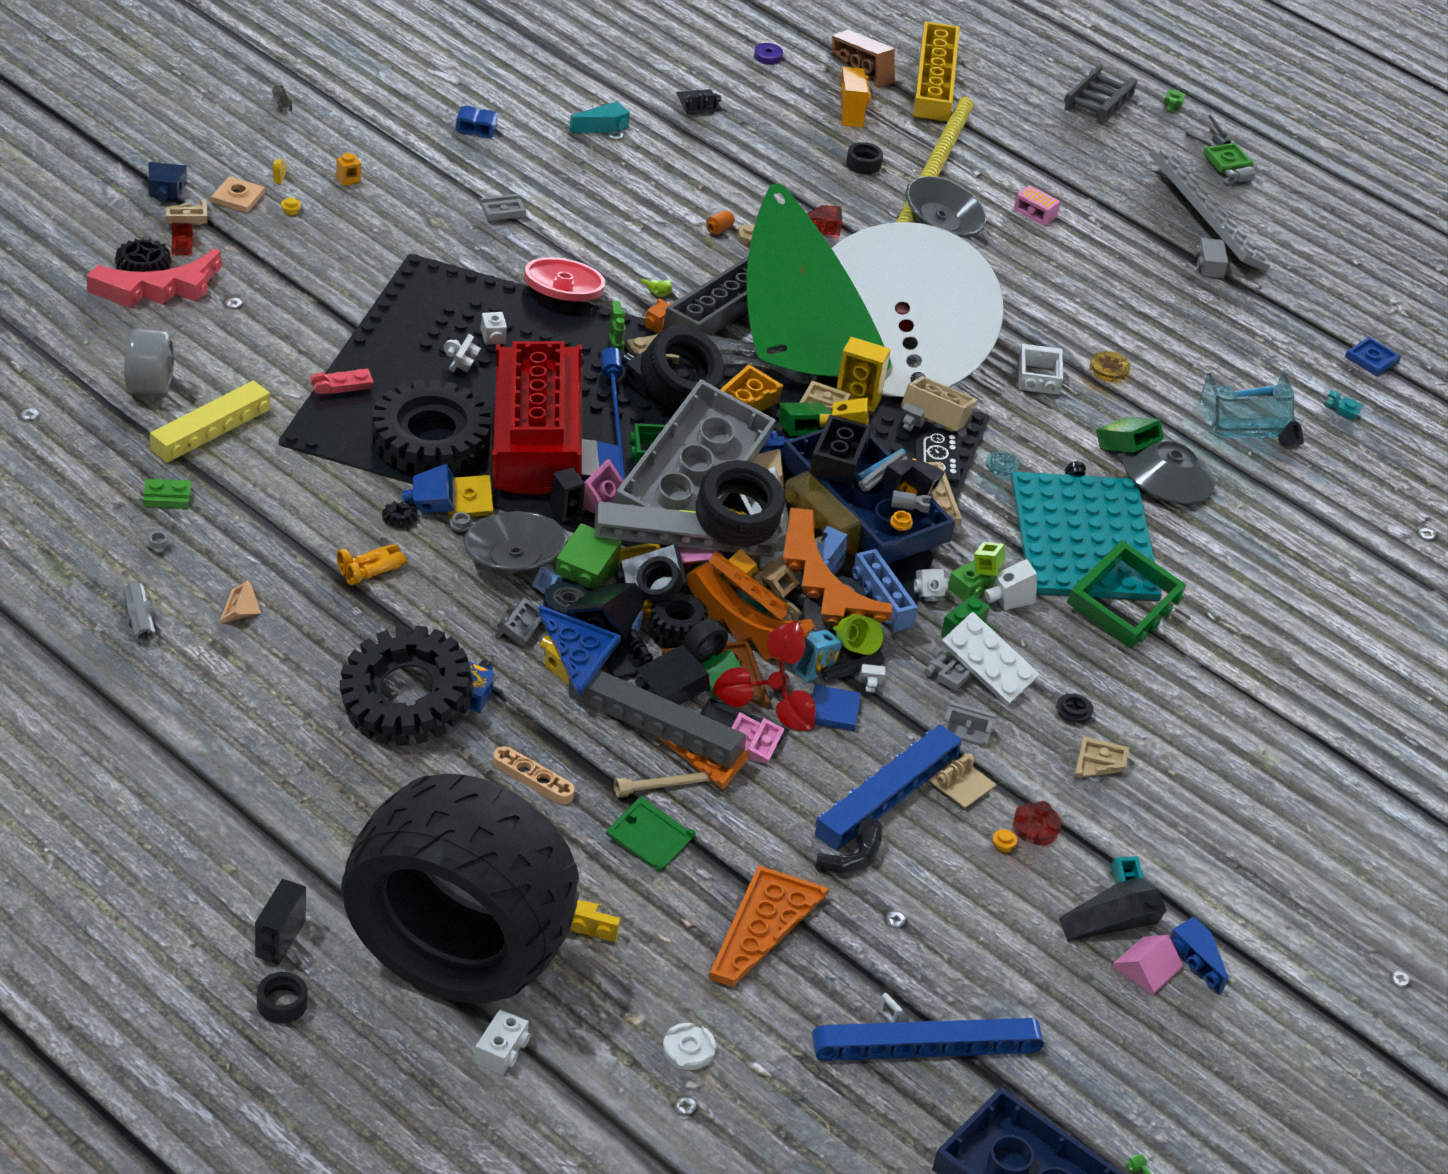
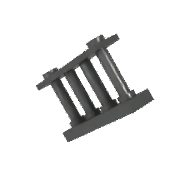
(1109, 105)

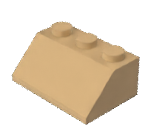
(940, 403)

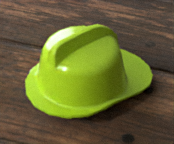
(860, 634)

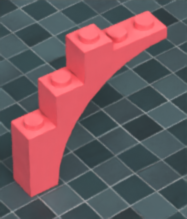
(158, 286)

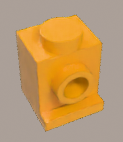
(348, 165)

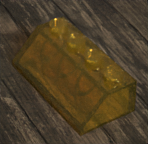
(810, 494)

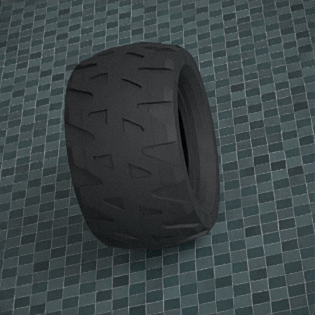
(473, 837)

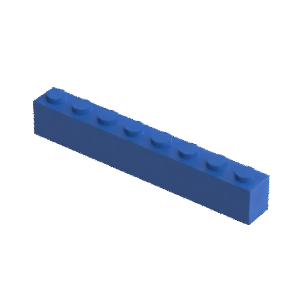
(888, 786)

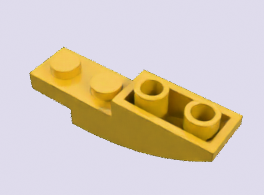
(593, 923)

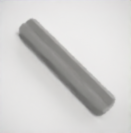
(875, 476)

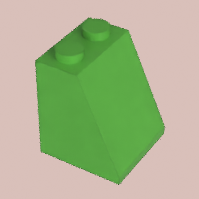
(588, 558)

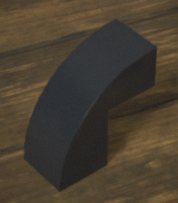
(916, 473)

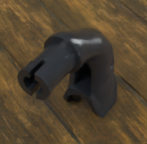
(869, 840)

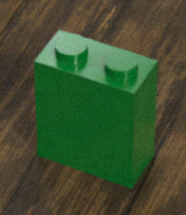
(801, 418)
(1130, 434)

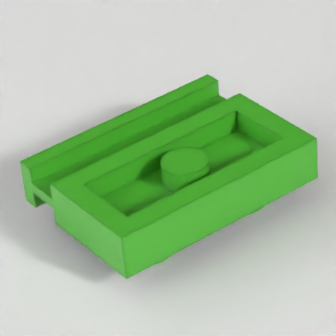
(167, 493)

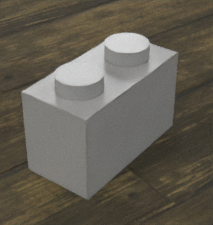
(1211, 258)

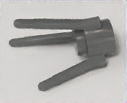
(1218, 138)

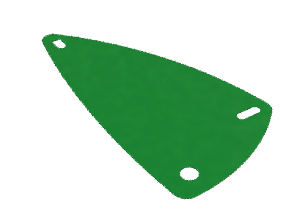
(804, 311)

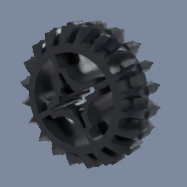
(143, 256)

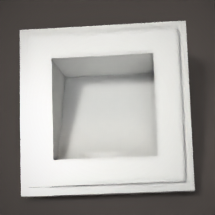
(892, 1010)

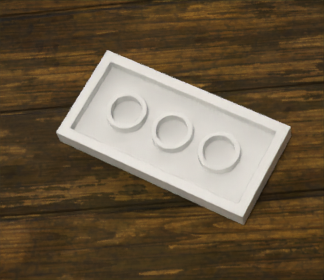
(990, 658)

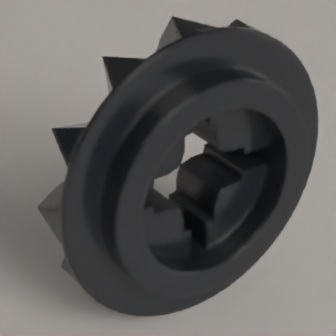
(396, 520)
(1083, 707)

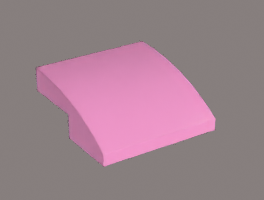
(760, 737)

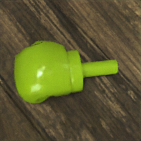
(659, 288)

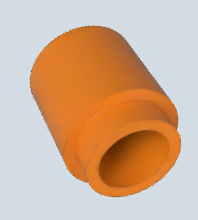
(720, 222)

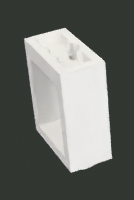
(1050, 359)

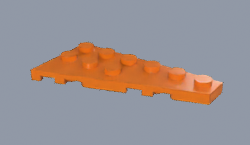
(765, 916)

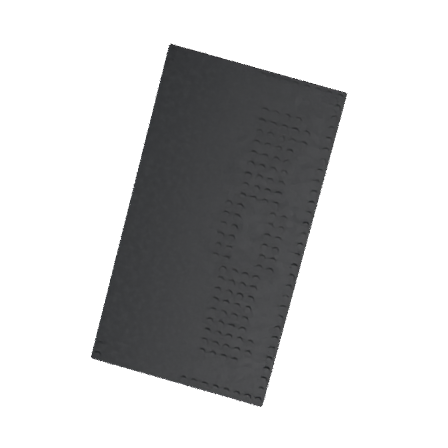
(442, 302)

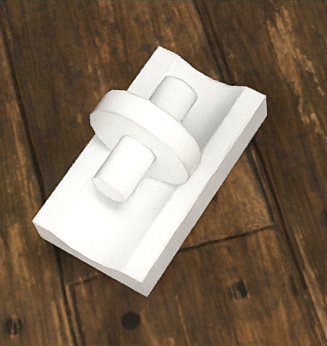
(463, 354)

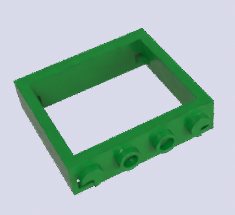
(1110, 621)

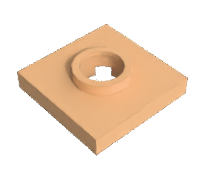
(244, 200)

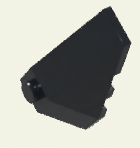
(1117, 909)

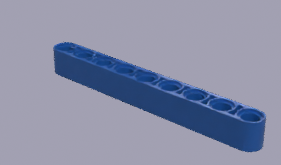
(927, 1039)

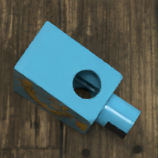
(820, 653)

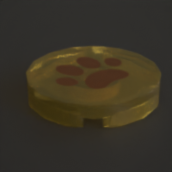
(1109, 366)

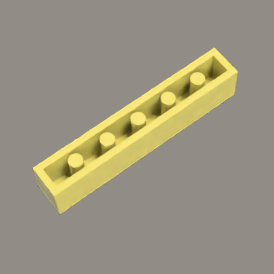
(209, 421)

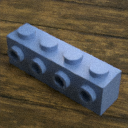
(884, 586)

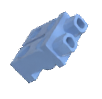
(833, 549)

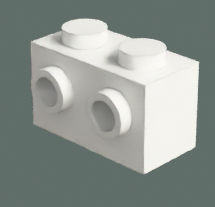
(501, 1042)

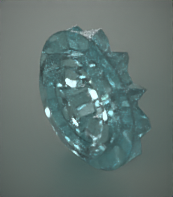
(1009, 462)

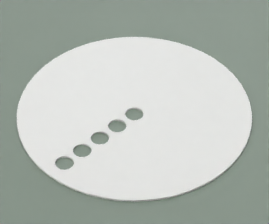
(949, 294)

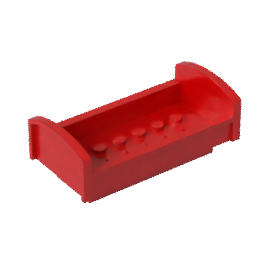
(536, 415)

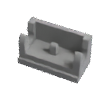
(969, 723)

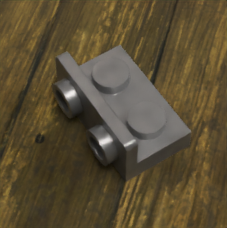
(521, 621)

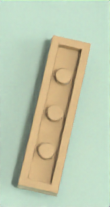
(944, 497)

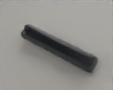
(852, 666)

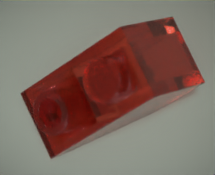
(827, 219)

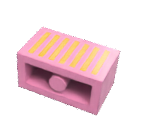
(1037, 205)

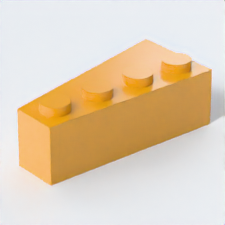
(854, 96)
(754, 388)

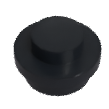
(1075, 468)

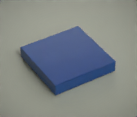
(1372, 356)
(836, 707)

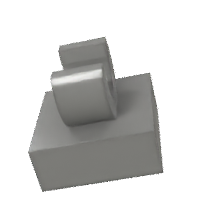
(912, 416)

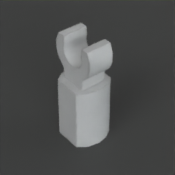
(1239, 175)
(910, 500)

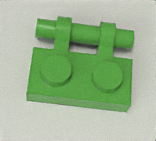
(617, 327)

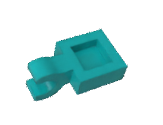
(1346, 407)

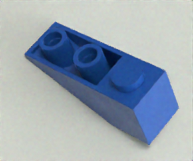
(1198, 949)

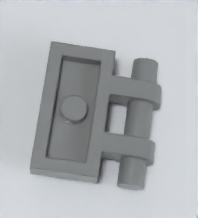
(951, 675)

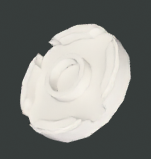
(689, 1046)

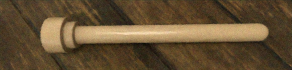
(625, 787)

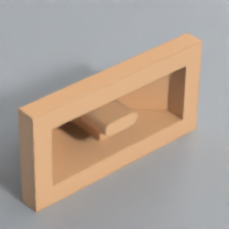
(240, 604)

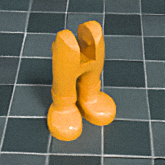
(370, 563)

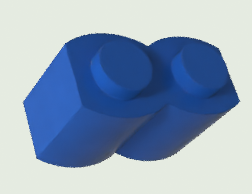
(476, 121)

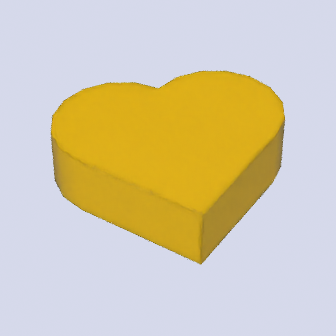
(279, 170)

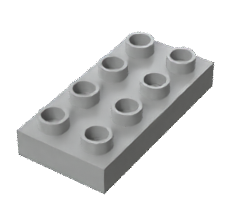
(700, 435)

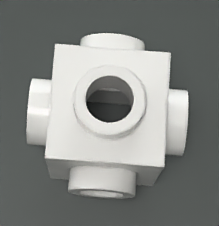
(930, 584)

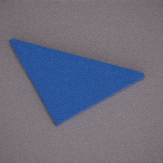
(579, 645)

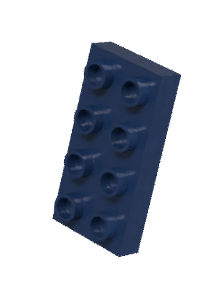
(874, 506)
(1015, 1139)

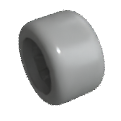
(149, 361)

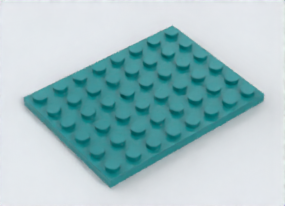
(1073, 524)

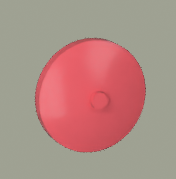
(564, 279)

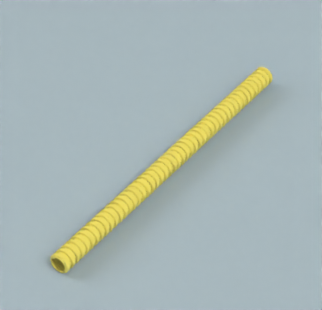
(942, 149)

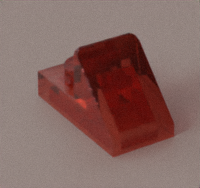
(182, 239)

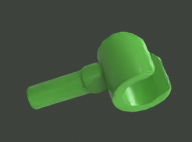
(1136, 1163)

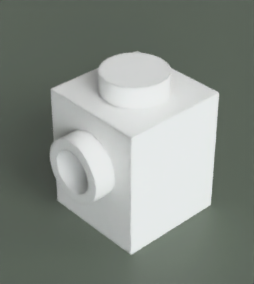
(493, 328)

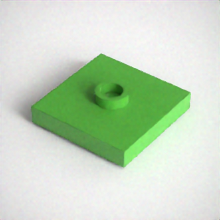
(1227, 157)

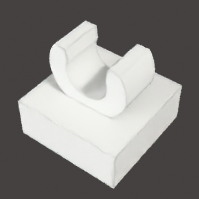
(871, 676)

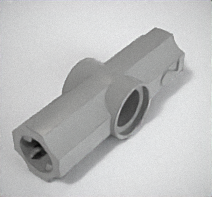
(139, 612)

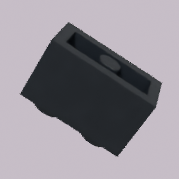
(567, 494)

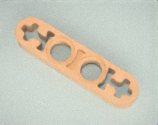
(509, 761)

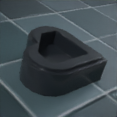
(1291, 434)

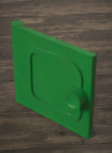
(654, 835)

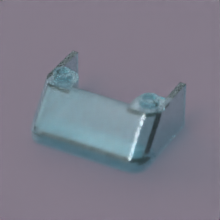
(1248, 415)

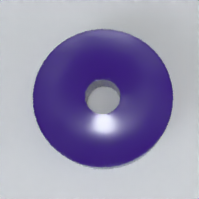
(768, 53)

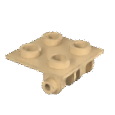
(962, 781)

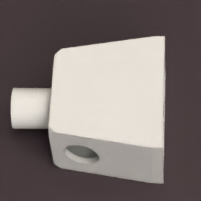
(1014, 586)

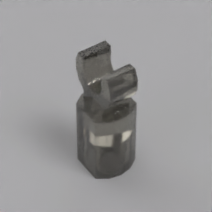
(281, 98)

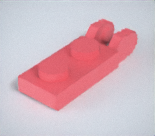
(342, 381)

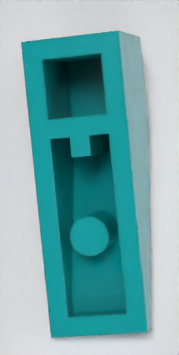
(602, 119)

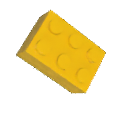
(863, 371)

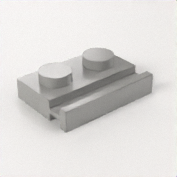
(502, 207)

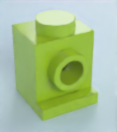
(989, 558)

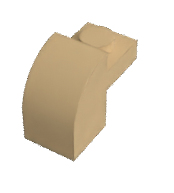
(780, 577)

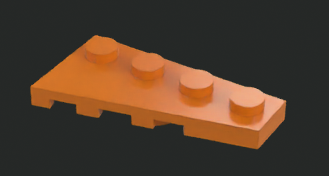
(751, 586)
(716, 772)

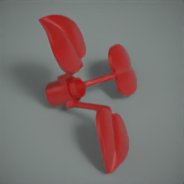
(798, 708)

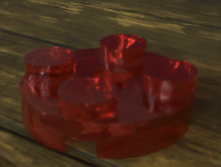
(1041, 813)

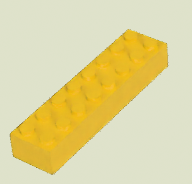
(936, 72)

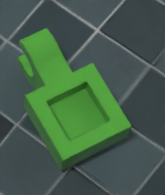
(1174, 99)

